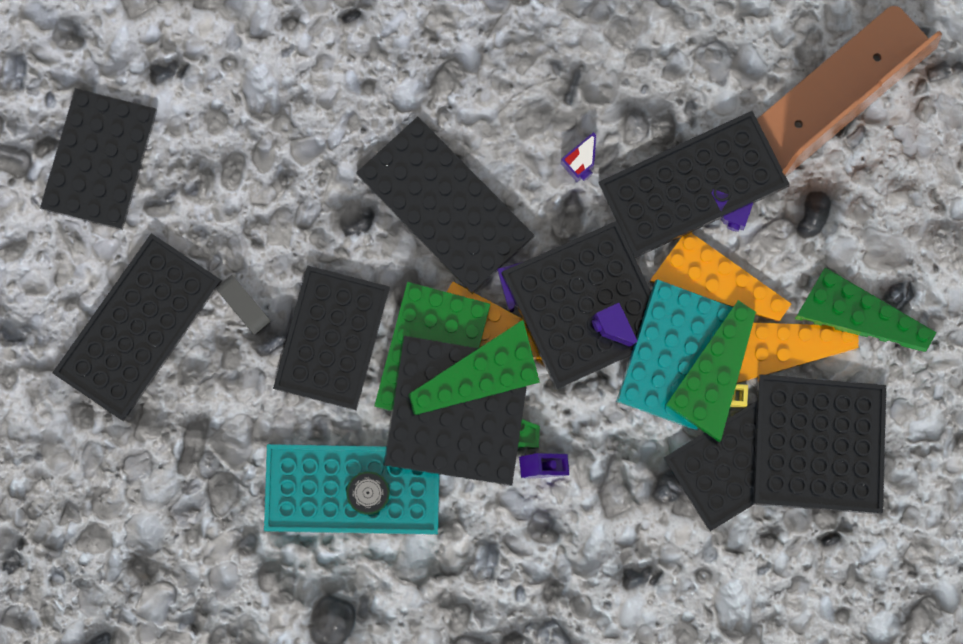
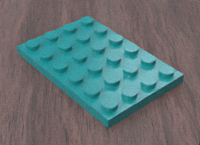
(668, 345)

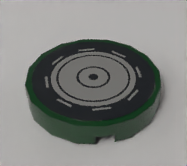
(368, 493)

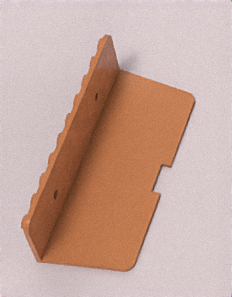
(844, 86)

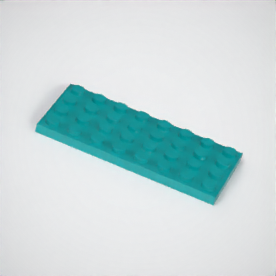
(310, 487)

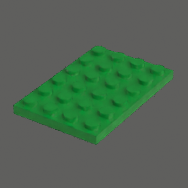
(434, 317)

